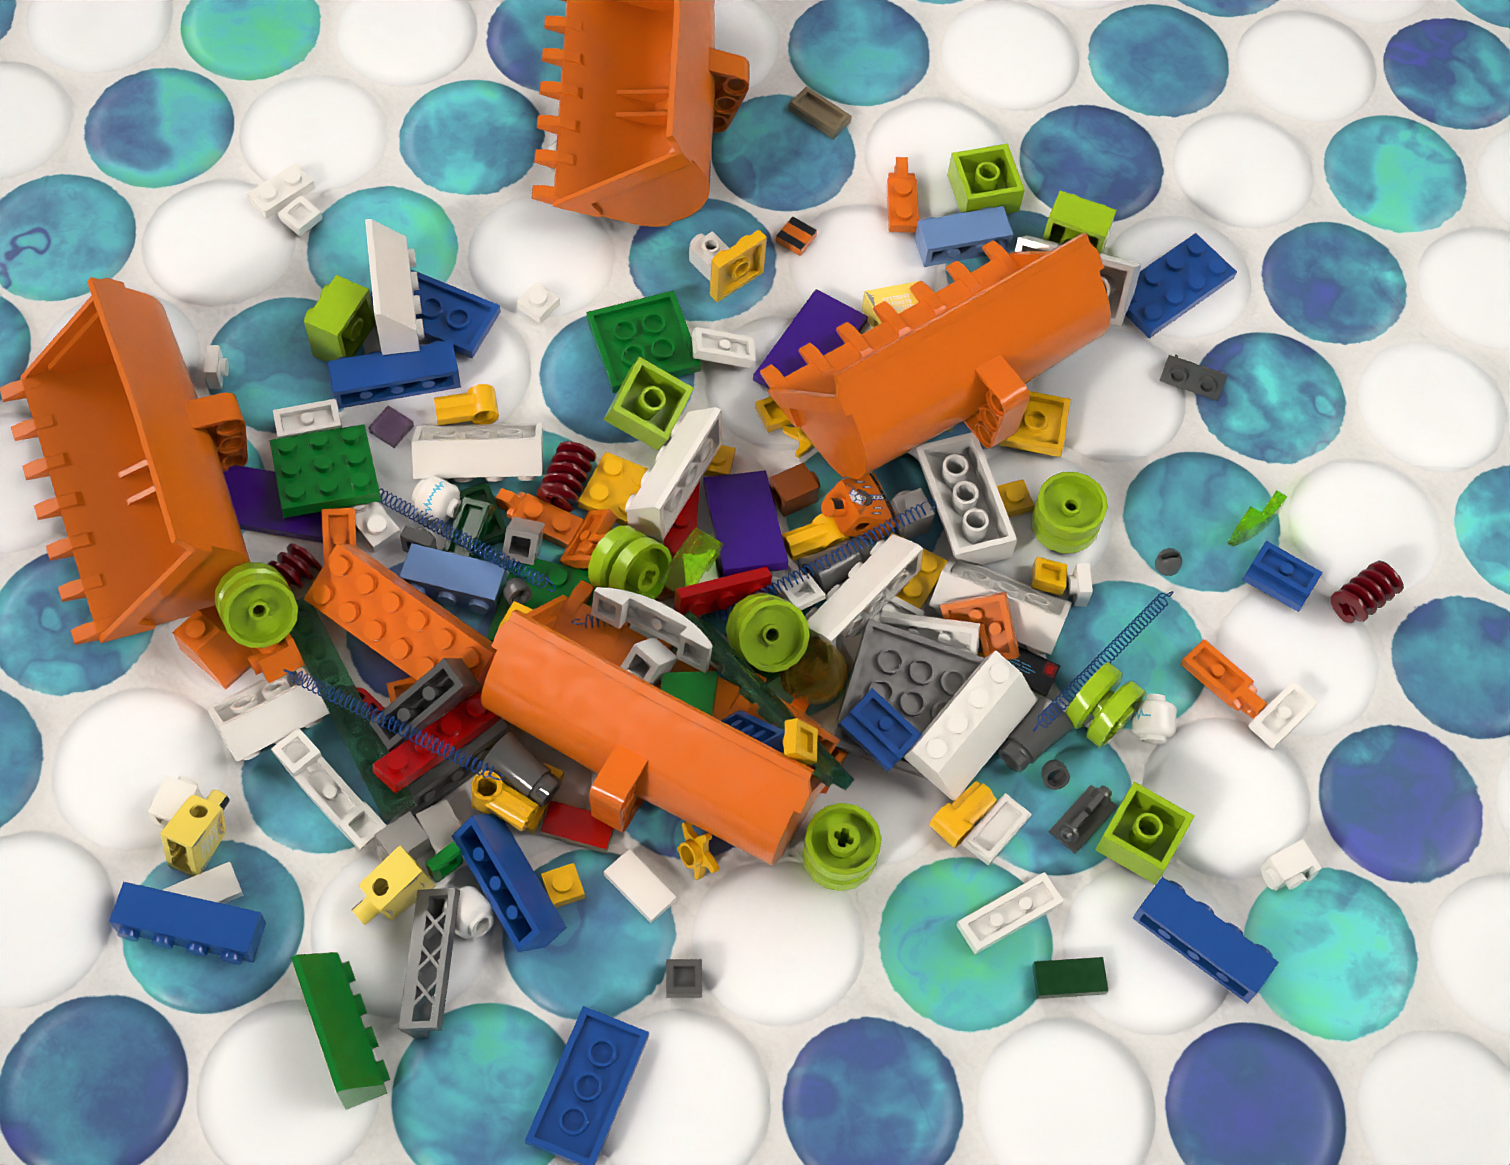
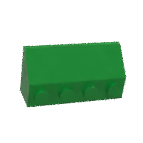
(340, 1027)

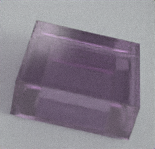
(391, 426)

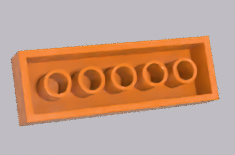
(395, 616)

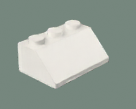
(266, 714)

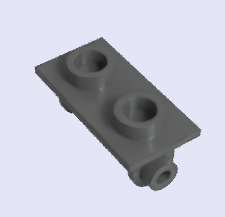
(1193, 377)
(1084, 817)

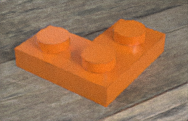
(593, 529)
(994, 618)

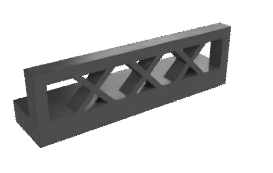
(447, 775)
(423, 962)

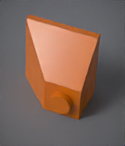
(211, 647)

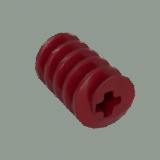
(566, 474)
(295, 565)
(1367, 592)

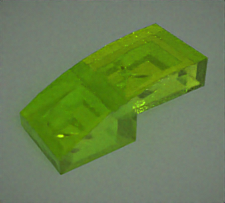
(1255, 521)
(691, 560)

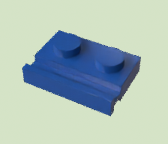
(1282, 576)
(880, 730)

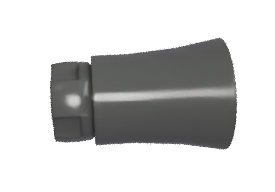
(837, 572)
(1024, 745)
(522, 770)

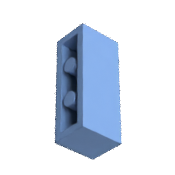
(962, 235)
(455, 578)

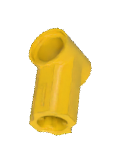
(476, 406)
(813, 537)
(504, 803)
(958, 819)

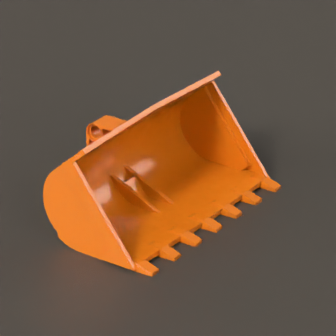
(637, 108)
(947, 357)
(132, 465)
(641, 741)

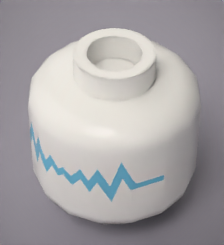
(436, 498)
(1154, 719)

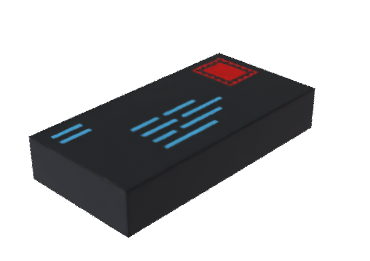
(1036, 670)

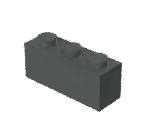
(427, 700)

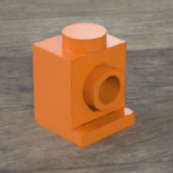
(275, 658)

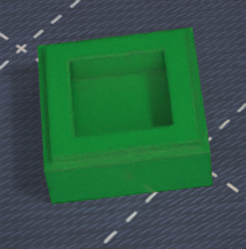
(444, 862)

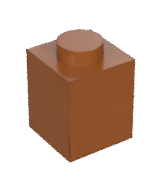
(794, 489)

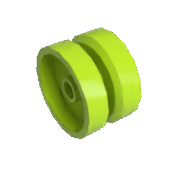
(1069, 512)
(629, 562)
(256, 605)
(772, 650)
(1100, 701)
(860, 845)

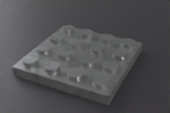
(909, 673)

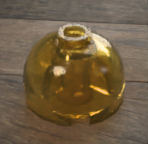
(817, 675)

